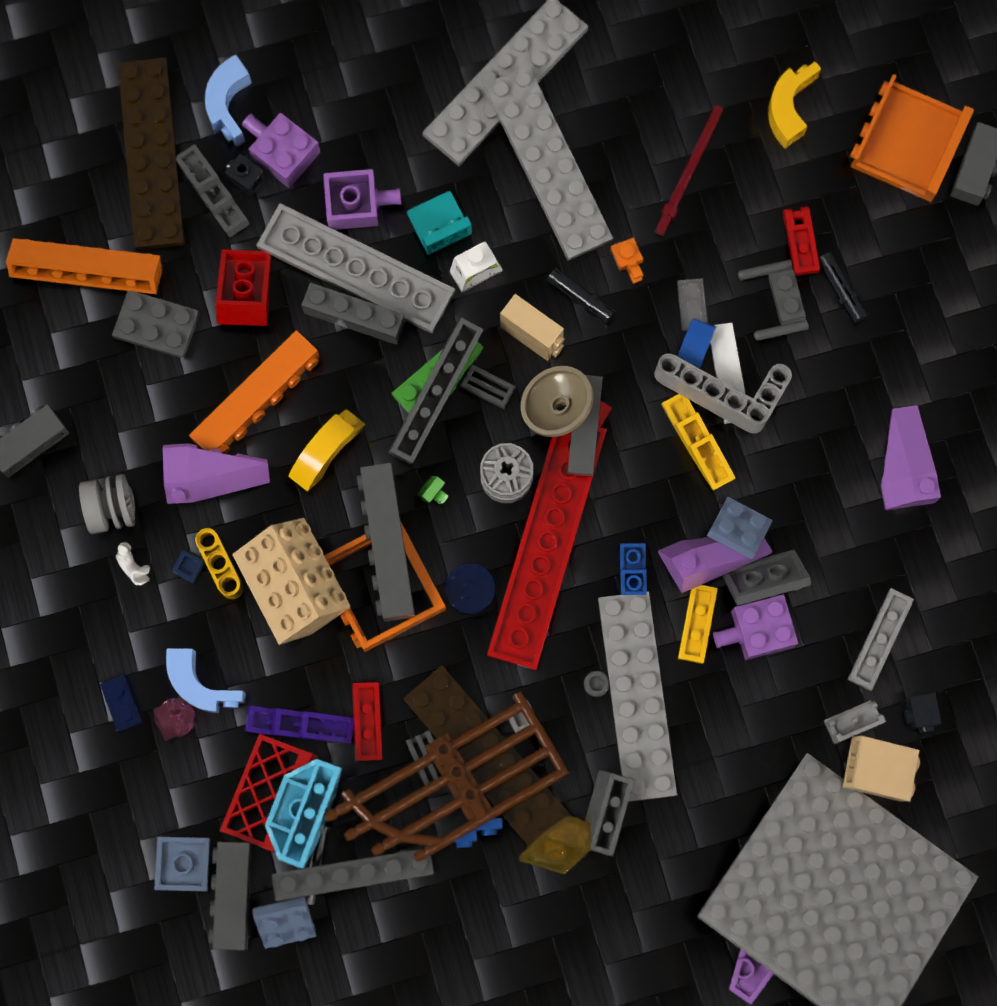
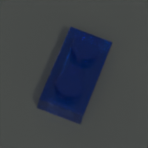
(121, 703)

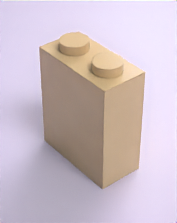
(532, 328)
(881, 768)

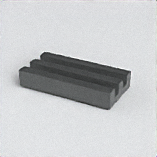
(507, 396)
(419, 739)

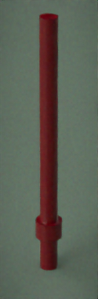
(670, 210)

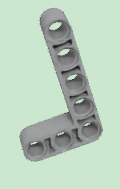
(724, 393)

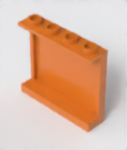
(910, 140)

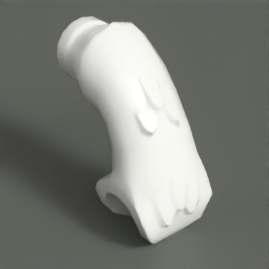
(128, 565)

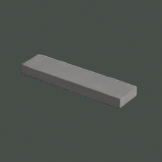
(880, 639)

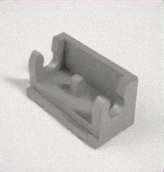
(854, 721)

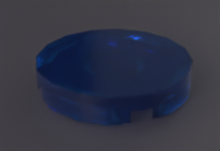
(470, 588)

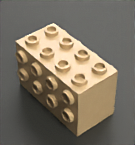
(291, 580)

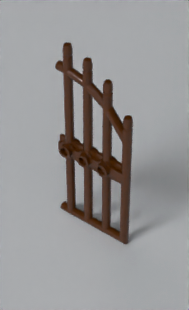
(457, 775)

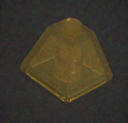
(560, 846)

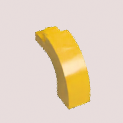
(782, 116)
(323, 448)

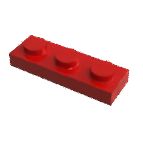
(367, 721)

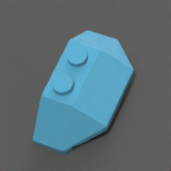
(300, 810)

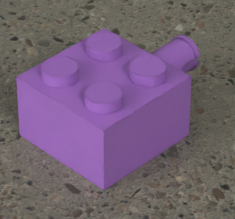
(281, 148)
(354, 200)
(760, 628)

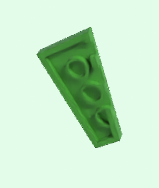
(408, 392)

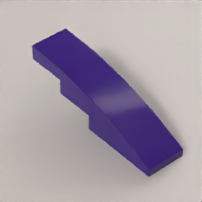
(299, 724)

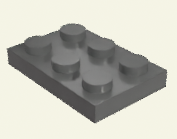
(156, 324)
(767, 577)

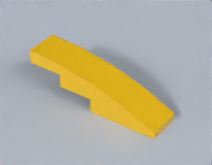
(698, 441)

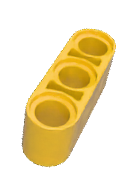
(211, 554)

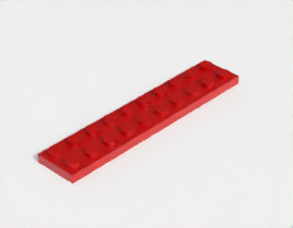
(542, 557)

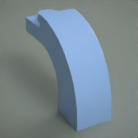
(222, 86)
(182, 674)

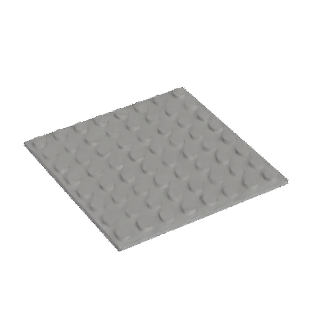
(838, 894)

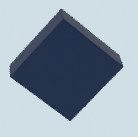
(188, 566)

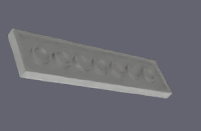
(471, 114)
(548, 162)
(355, 267)
(637, 695)

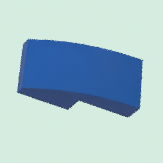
(696, 342)
(633, 569)
(488, 828)

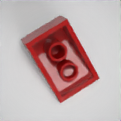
(243, 288)

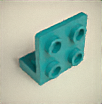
(439, 222)

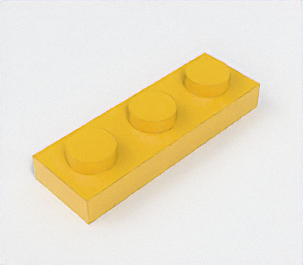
(697, 624)

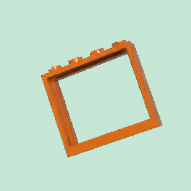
(348, 617)

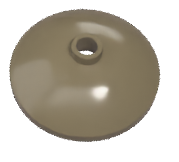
(552, 391)

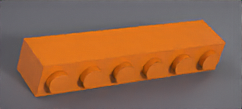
(84, 266)
(256, 394)

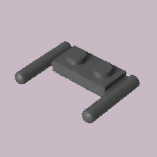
(785, 296)

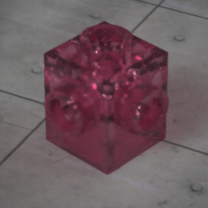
(174, 718)

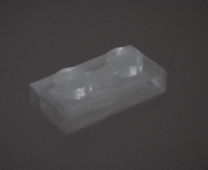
(691, 301)

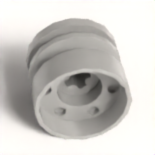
(506, 487)
(108, 503)

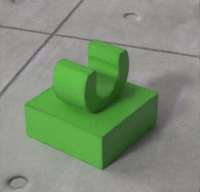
(431, 490)

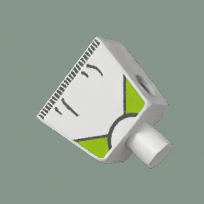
(475, 266)

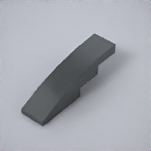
(212, 191)

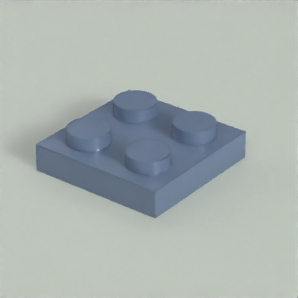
(739, 528)
(182, 863)
(284, 922)

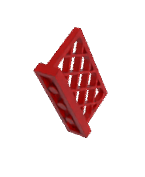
(303, 758)

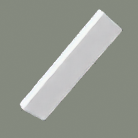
(726, 358)

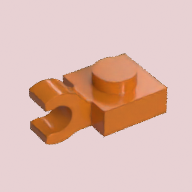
(628, 257)

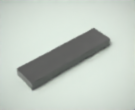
(585, 436)

